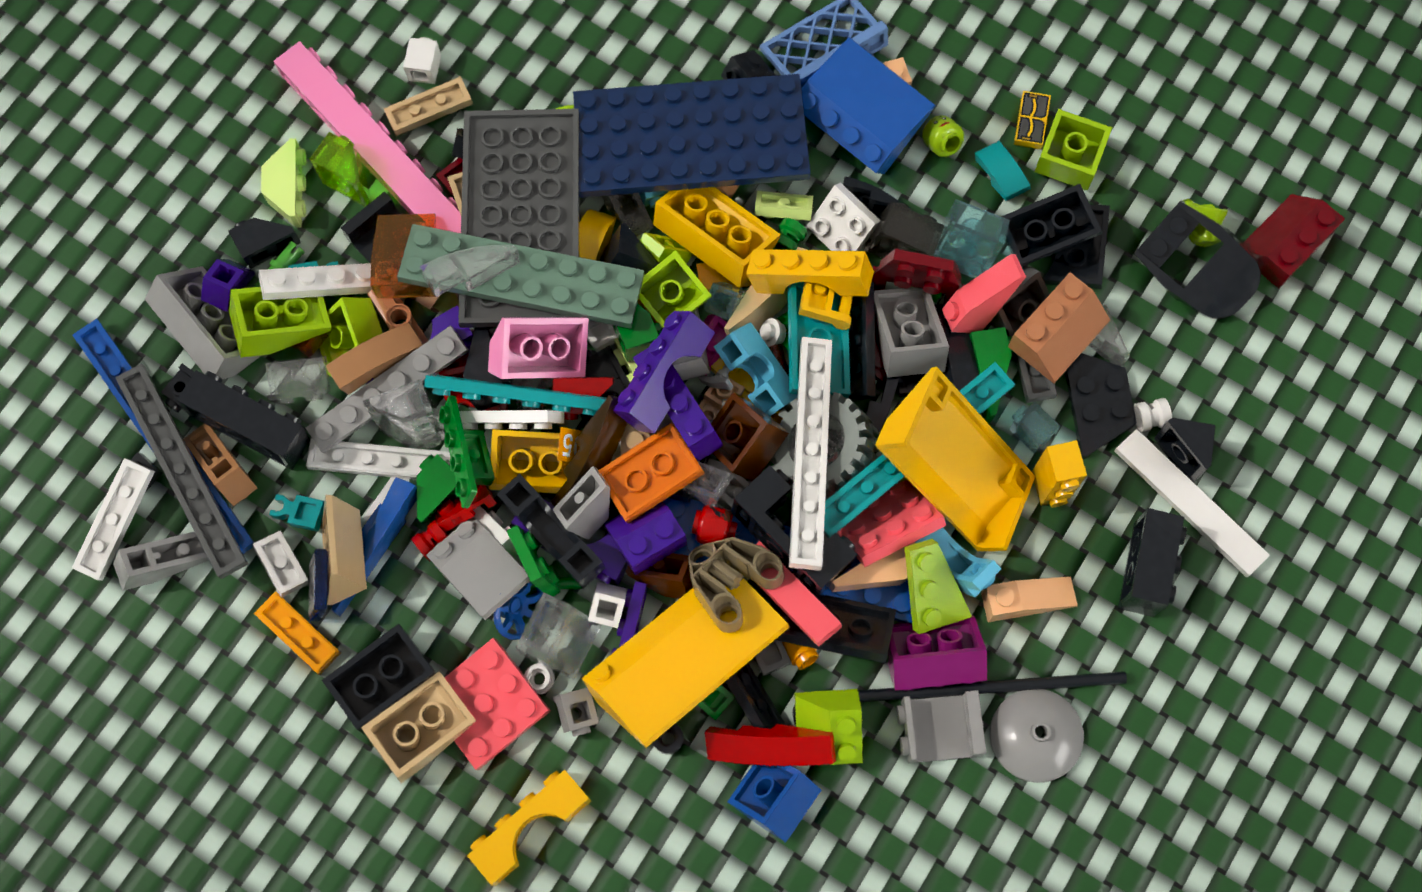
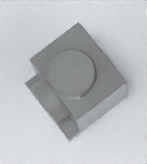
(583, 702)

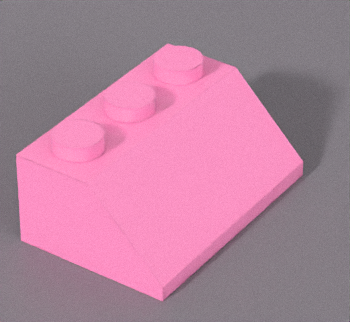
(539, 347)

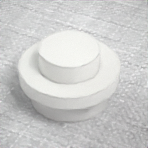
(773, 332)

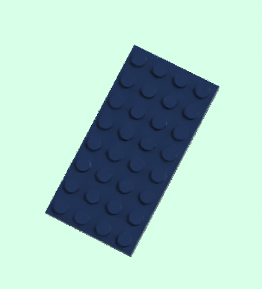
(691, 135)

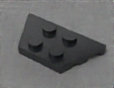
(1099, 402)

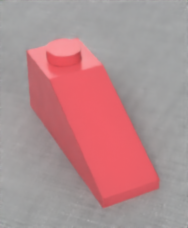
(981, 298)

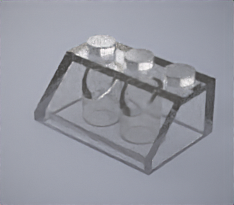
(407, 415)

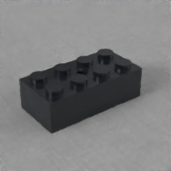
(244, 419)

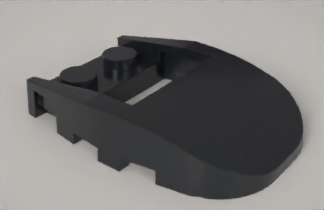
(1224, 280)

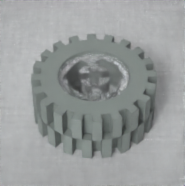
(849, 436)

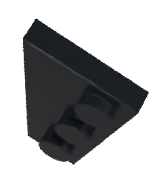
(1083, 259)

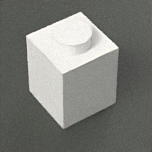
(422, 60)
(607, 604)

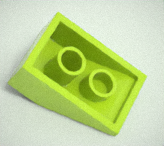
(276, 324)

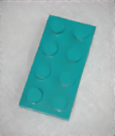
(803, 326)

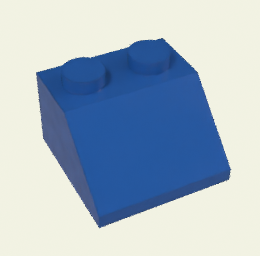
(775, 798)

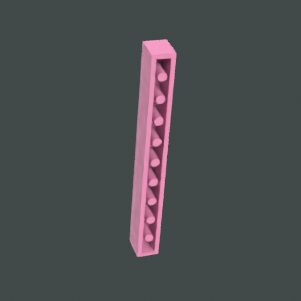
(376, 150)

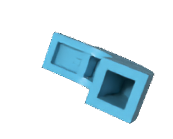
(969, 571)

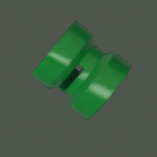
(791, 234)

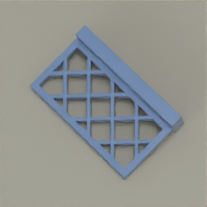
(871, 39)

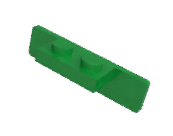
(468, 453)

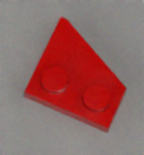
(452, 513)

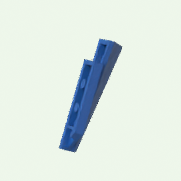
(383, 528)

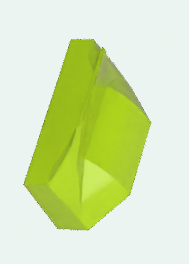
(662, 246)

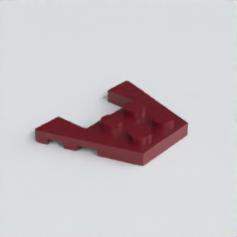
(919, 271)

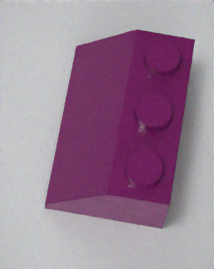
(938, 656)

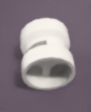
(1152, 415)

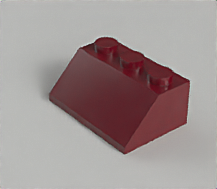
(1292, 236)

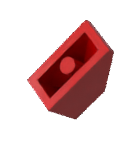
(582, 385)

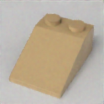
(419, 726)

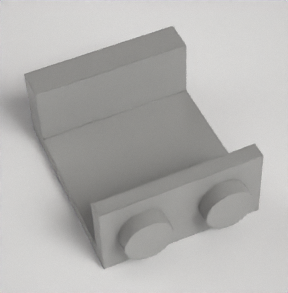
(942, 728)

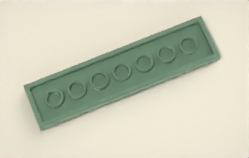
(540, 280)

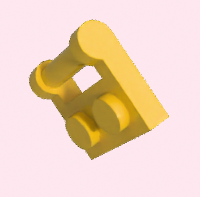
(818, 302)

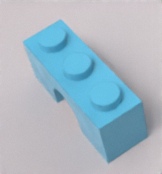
(748, 351)

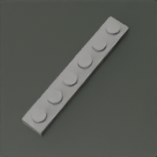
(352, 414)

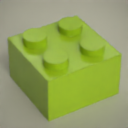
(1073, 149)

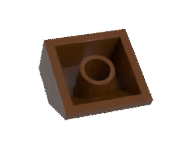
(747, 436)

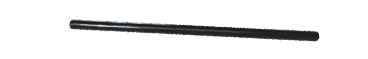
(996, 686)

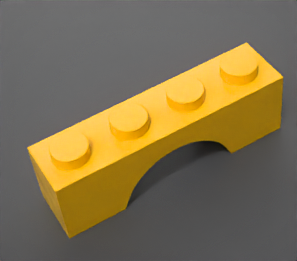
(842, 271)
(497, 854)

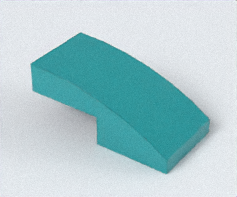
(1003, 169)

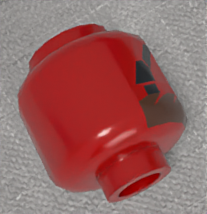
(713, 524)

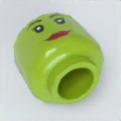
(943, 136)

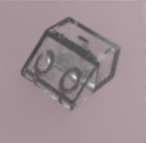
(558, 636)

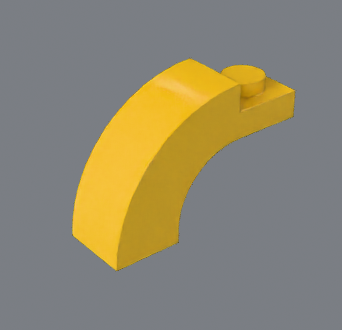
(595, 234)

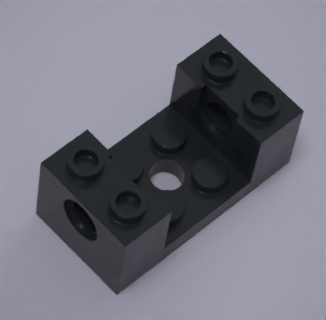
(756, 506)

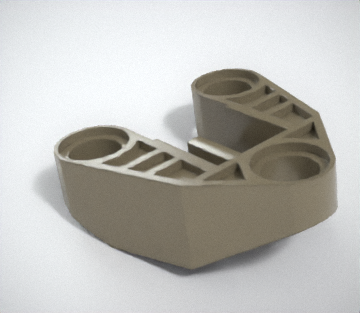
(728, 563)

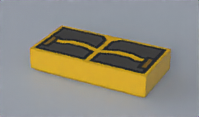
(1032, 120)

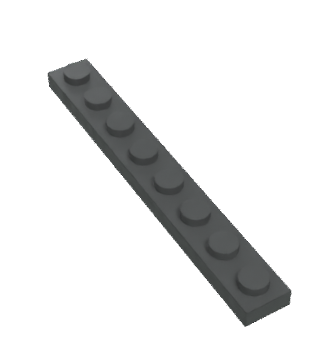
(181, 471)

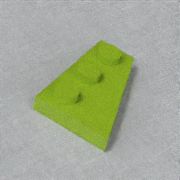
(932, 588)

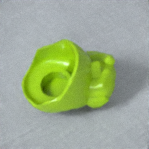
(1200, 235)

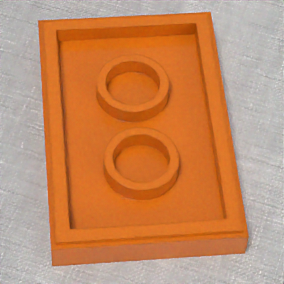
(650, 472)

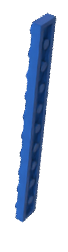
(111, 363)

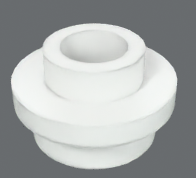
(549, 675)

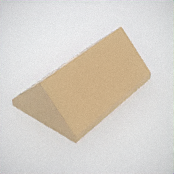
(345, 550)

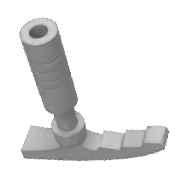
(719, 381)

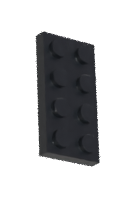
(863, 634)

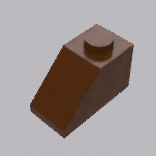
(667, 577)

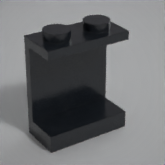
(361, 228)

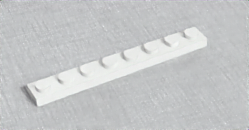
(810, 454)

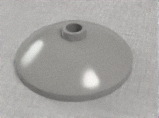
(1020, 748)

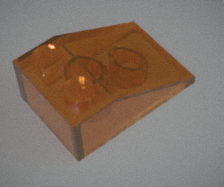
(388, 251)

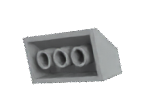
(198, 326)

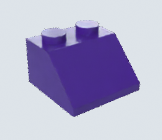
(647, 537)

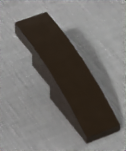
(596, 444)

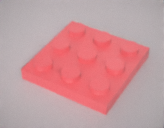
(892, 523)
(497, 699)

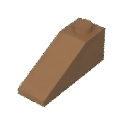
(220, 464)

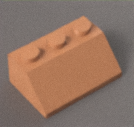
(1060, 328)

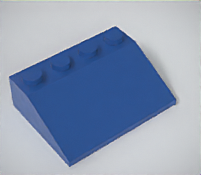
(864, 106)

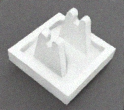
(843, 221)

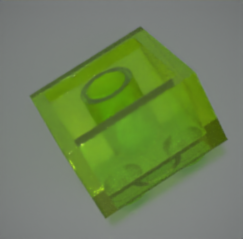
(341, 168)

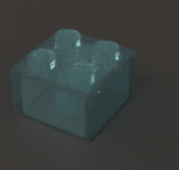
(971, 238)

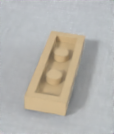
(428, 106)

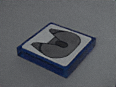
(318, 584)

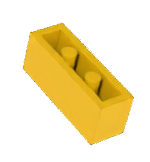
(1059, 473)

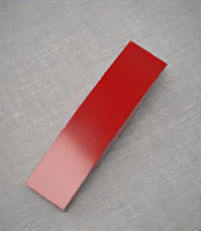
(770, 747)

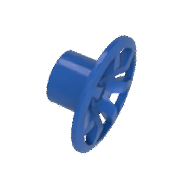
(514, 610)

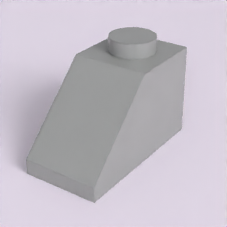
(585, 505)

